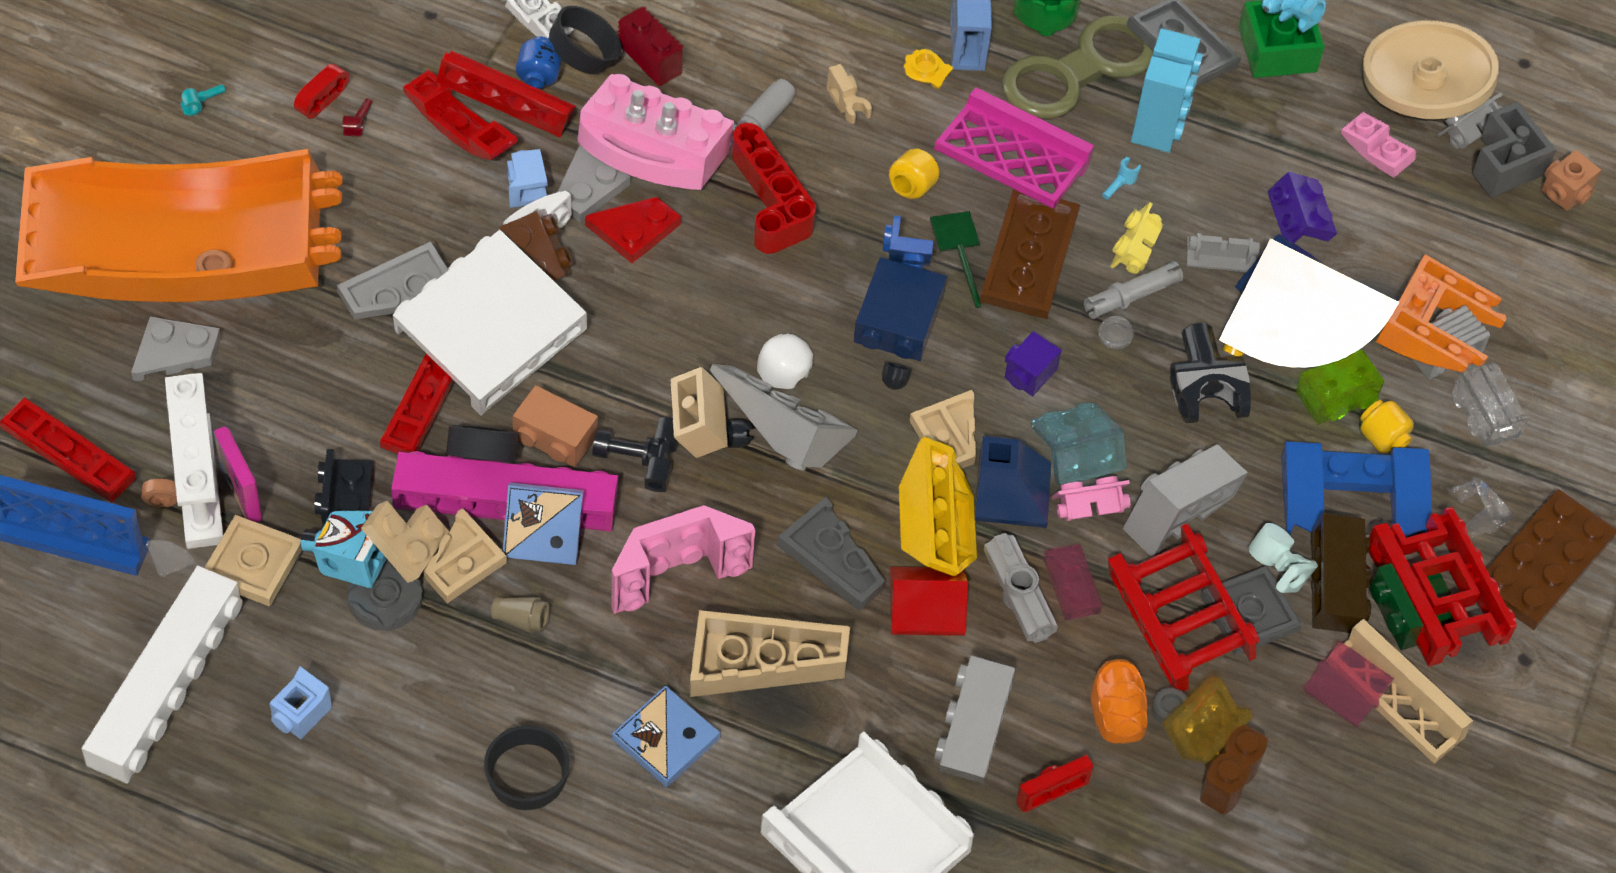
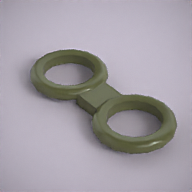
(1074, 69)

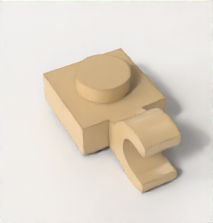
(843, 91)

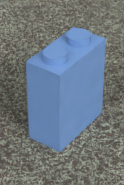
(970, 33)

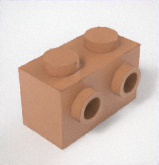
(555, 426)

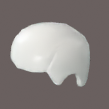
(784, 361)

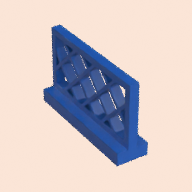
(73, 537)

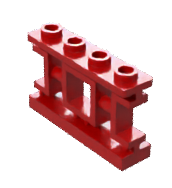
(1469, 573)

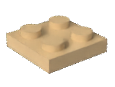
(255, 558)

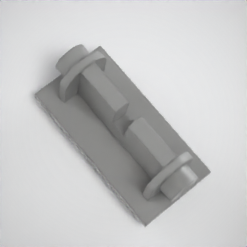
(1463, 127)
(1219, 254)

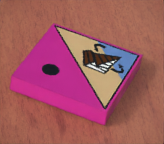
(237, 475)

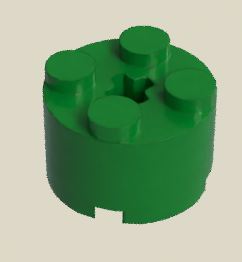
(1046, 15)

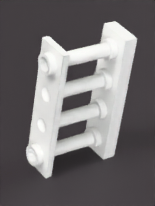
(194, 460)

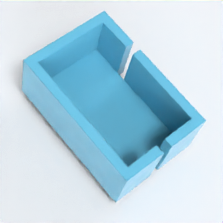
(1167, 90)

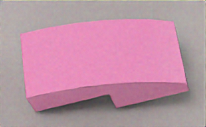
(1373, 142)

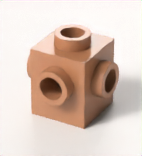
(1571, 180)

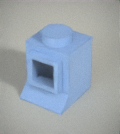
(526, 177)
(304, 718)

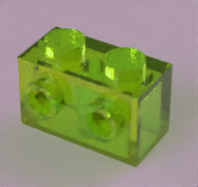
(1340, 387)

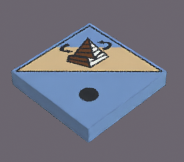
(542, 523)
(666, 736)

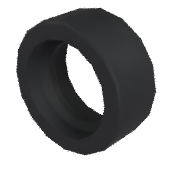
(482, 443)

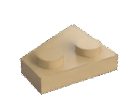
(950, 424)

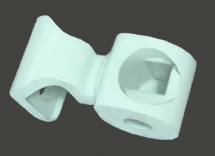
(1273, 549)

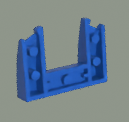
(1311, 470)

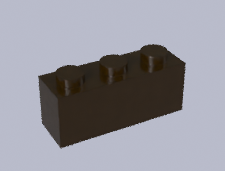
(1341, 573)

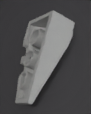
(792, 430)

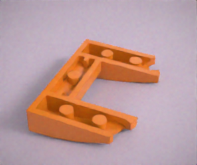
(1441, 287)

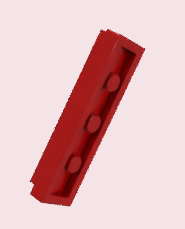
(504, 93)

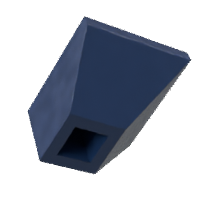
(1012, 484)

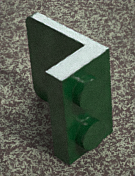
(1397, 607)

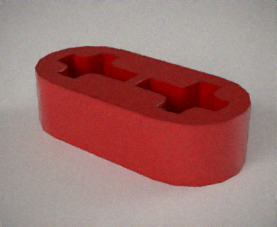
(321, 91)

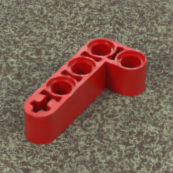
(789, 208)

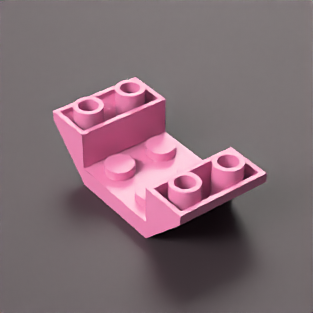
(677, 541)

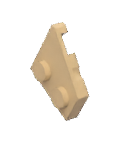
(463, 558)

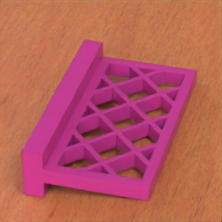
(1024, 133)

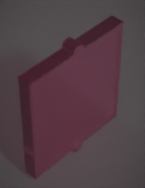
(1348, 684)

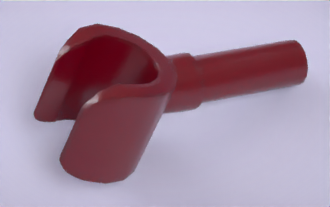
(354, 124)

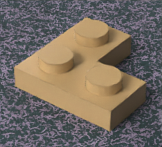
(405, 544)

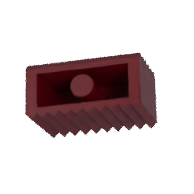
(651, 46)

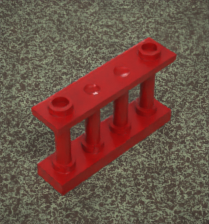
(1162, 636)

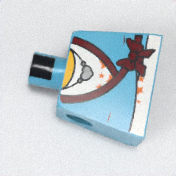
(344, 548)

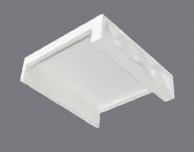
(491, 320)
(868, 820)

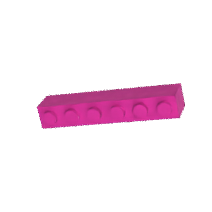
(482, 487)

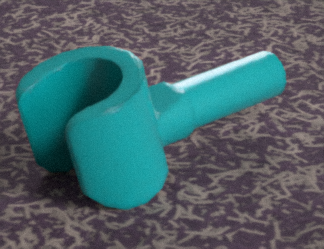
(192, 99)

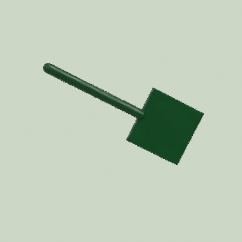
(958, 232)

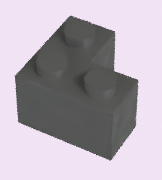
(1514, 151)

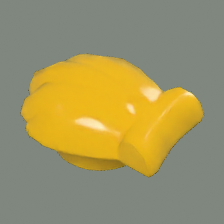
(927, 67)

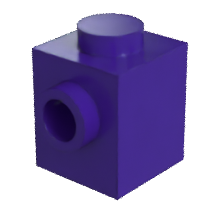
(1031, 363)

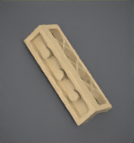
(1413, 690)

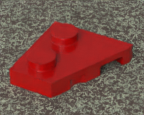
(634, 226)

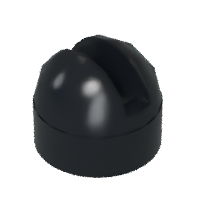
(895, 375)
(737, 433)

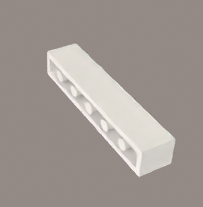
(162, 675)

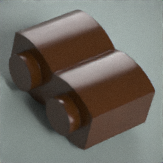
(1233, 769)

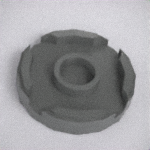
(388, 603)

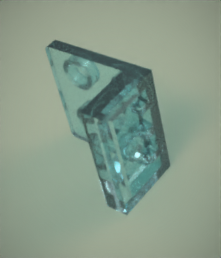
(1082, 443)

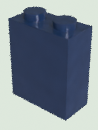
(900, 309)

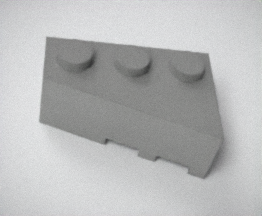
(1181, 494)

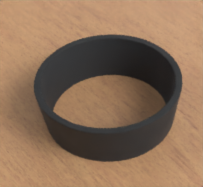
(592, 26)
(526, 736)

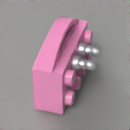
(653, 134)

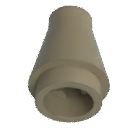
(524, 613)

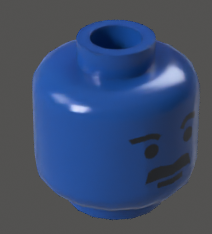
(538, 63)

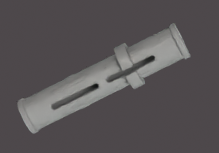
(1121, 295)

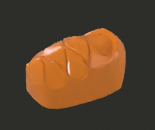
(1119, 702)

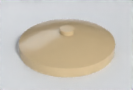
(1430, 69)

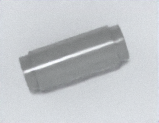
(769, 104)

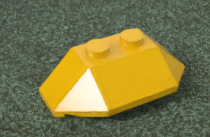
(937, 510)

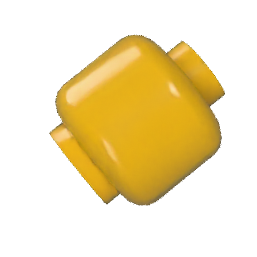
(914, 173)
(1386, 426)

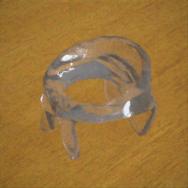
(1495, 511)

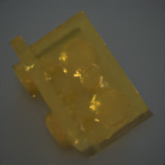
(1205, 721)

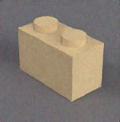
(698, 412)

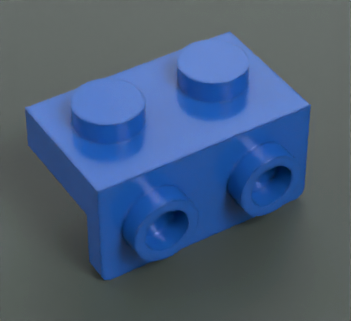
(904, 249)

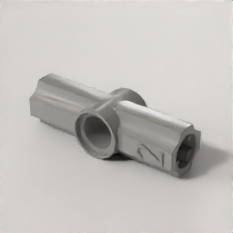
(1028, 604)

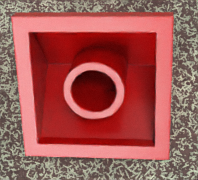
(927, 602)

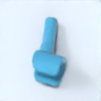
(1124, 176)

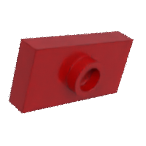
(1054, 783)

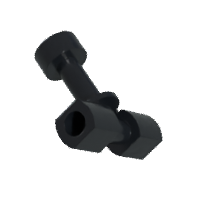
(654, 452)

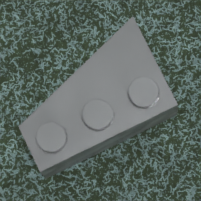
(975, 719)

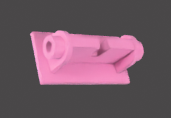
(1077, 499)

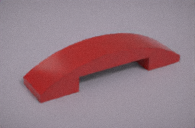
(456, 119)

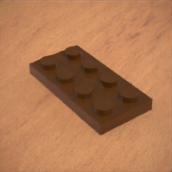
(1029, 255)
(1549, 557)

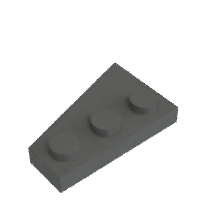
(830, 554)

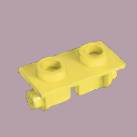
(1140, 228)

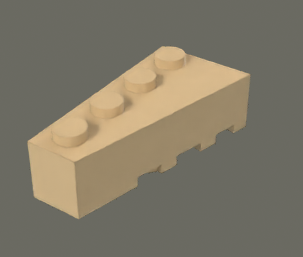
(763, 652)

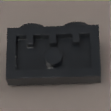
(344, 485)

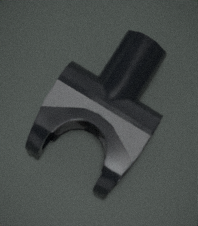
(1208, 376)

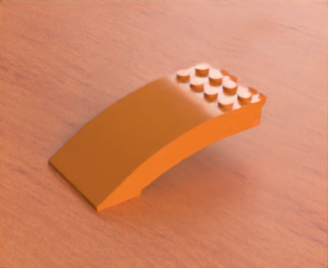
(143, 226)

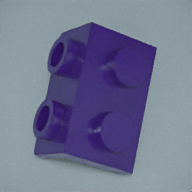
(1301, 208)

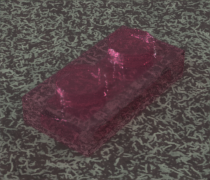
(1072, 582)

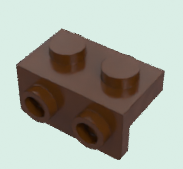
(538, 240)

